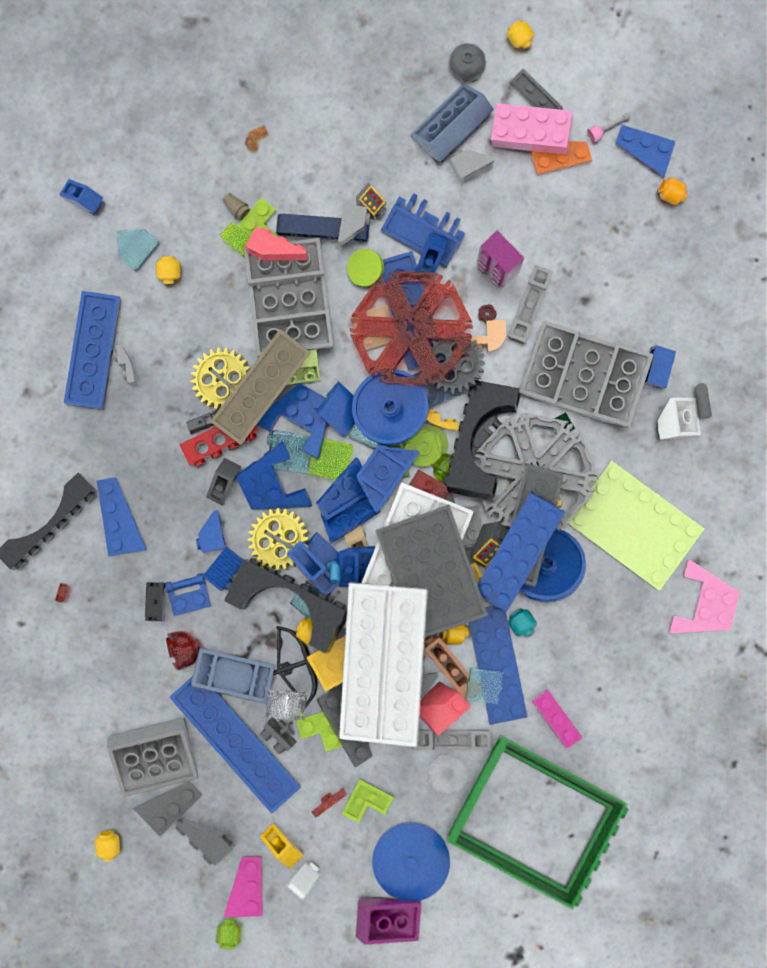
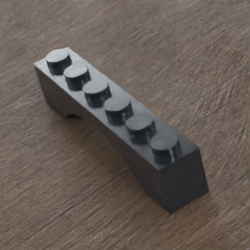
(75, 493)

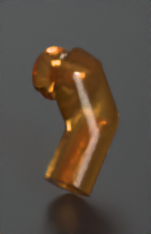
(253, 136)

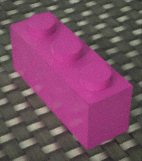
(556, 719)

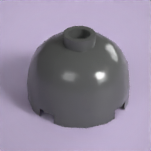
(467, 62)

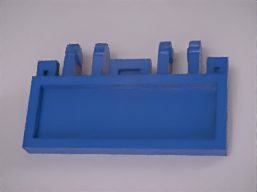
(415, 230)

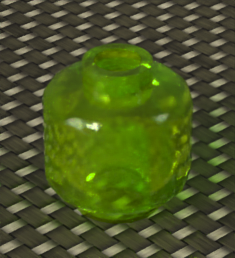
(441, 466)
(228, 935)

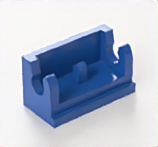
(660, 367)

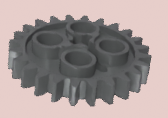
(462, 378)

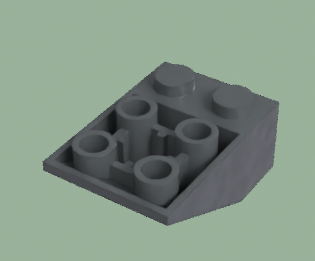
(209, 841)

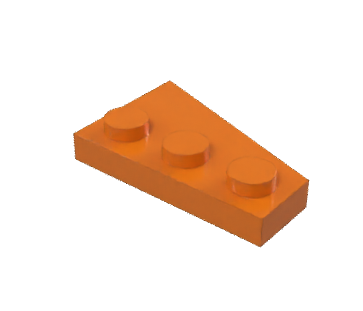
(548, 162)

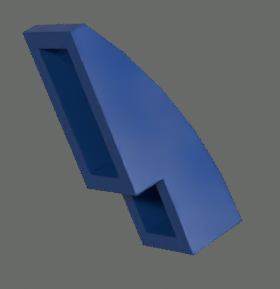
(311, 568)

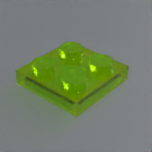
(332, 461)

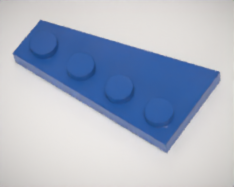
(119, 526)

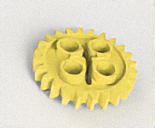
(211, 391)
(286, 525)

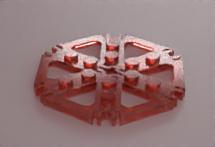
(392, 328)

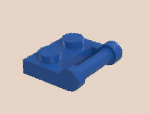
(188, 601)

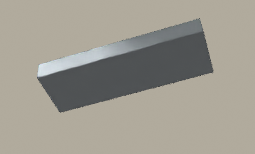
(533, 91)

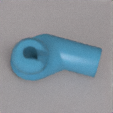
(334, 569)

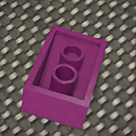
(387, 921)

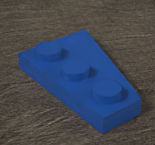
(647, 147)
(342, 492)
(348, 519)

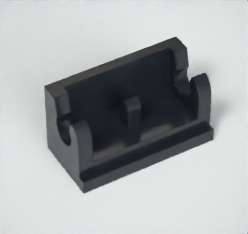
(155, 601)

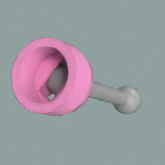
(596, 132)

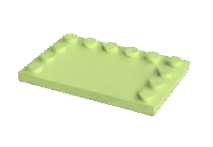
(636, 526)

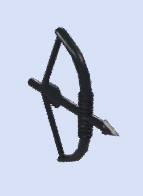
(287, 667)

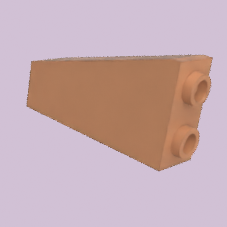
(447, 663)

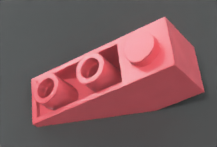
(272, 248)

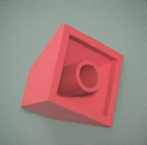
(442, 707)

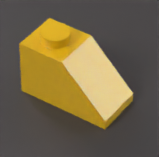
(281, 846)

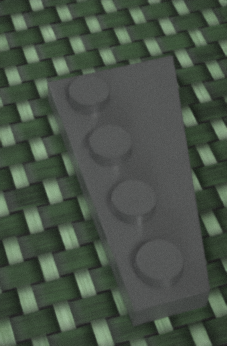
(331, 707)

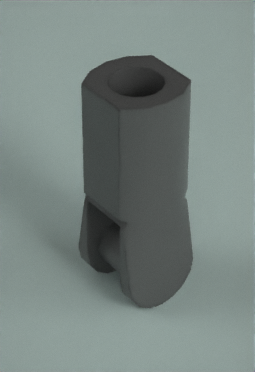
(702, 401)
(200, 422)

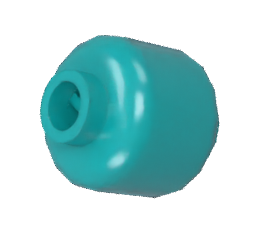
(522, 623)

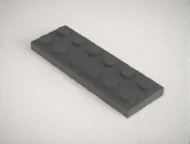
(545, 484)

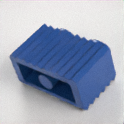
(223, 569)

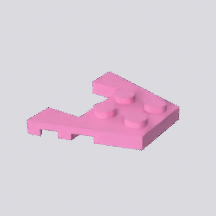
(714, 606)

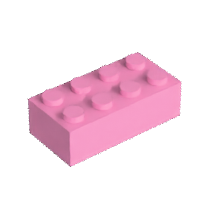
(532, 129)

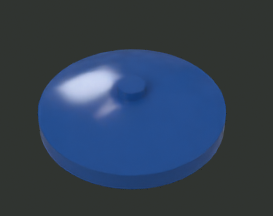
(389, 412)
(560, 569)
(411, 861)

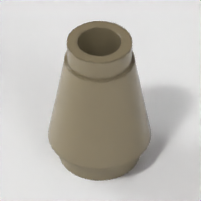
(236, 206)

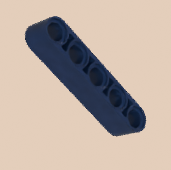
(314, 227)

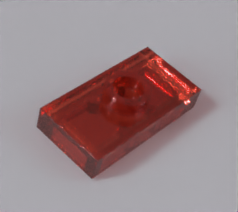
(429, 484)
(328, 801)

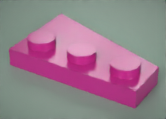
(247, 890)

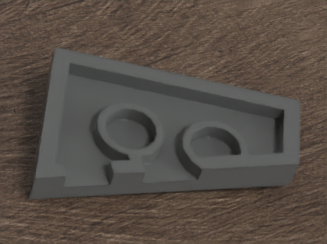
(168, 807)

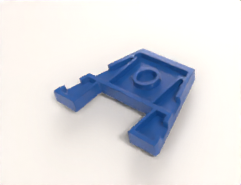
(300, 408)
(263, 486)

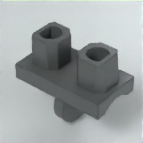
(281, 733)

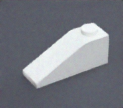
(304, 879)

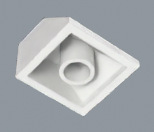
(679, 419)

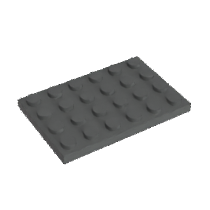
(431, 556)

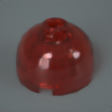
(182, 648)

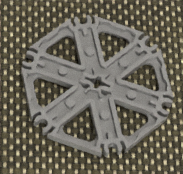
(528, 453)

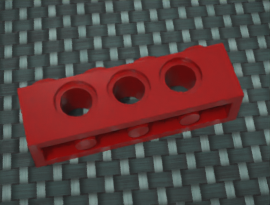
(191, 446)

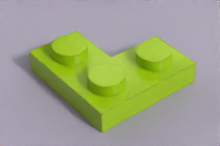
(257, 217)
(319, 724)
(364, 796)

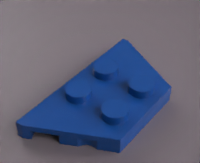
(383, 473)

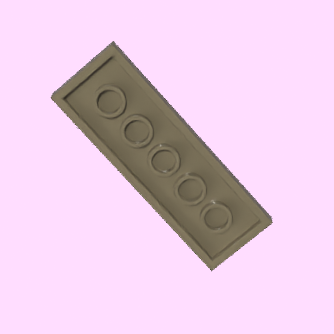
(260, 386)

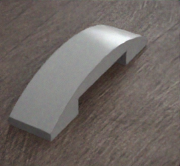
(530, 303)
(454, 740)

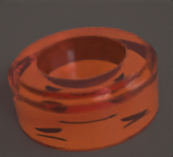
(61, 592)

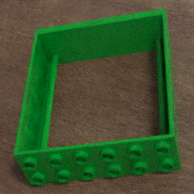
(590, 860)

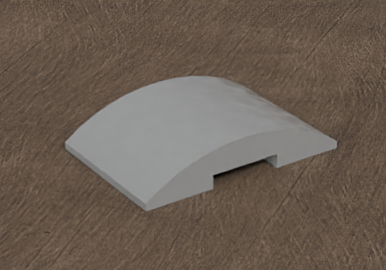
(290, 298)
(586, 374)

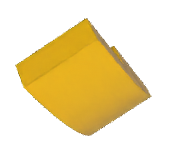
(435, 420)

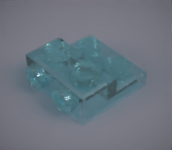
(294, 443)

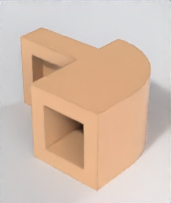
(494, 336)

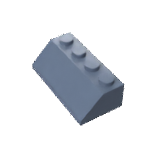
(452, 122)

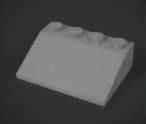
(152, 757)

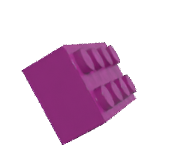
(499, 259)

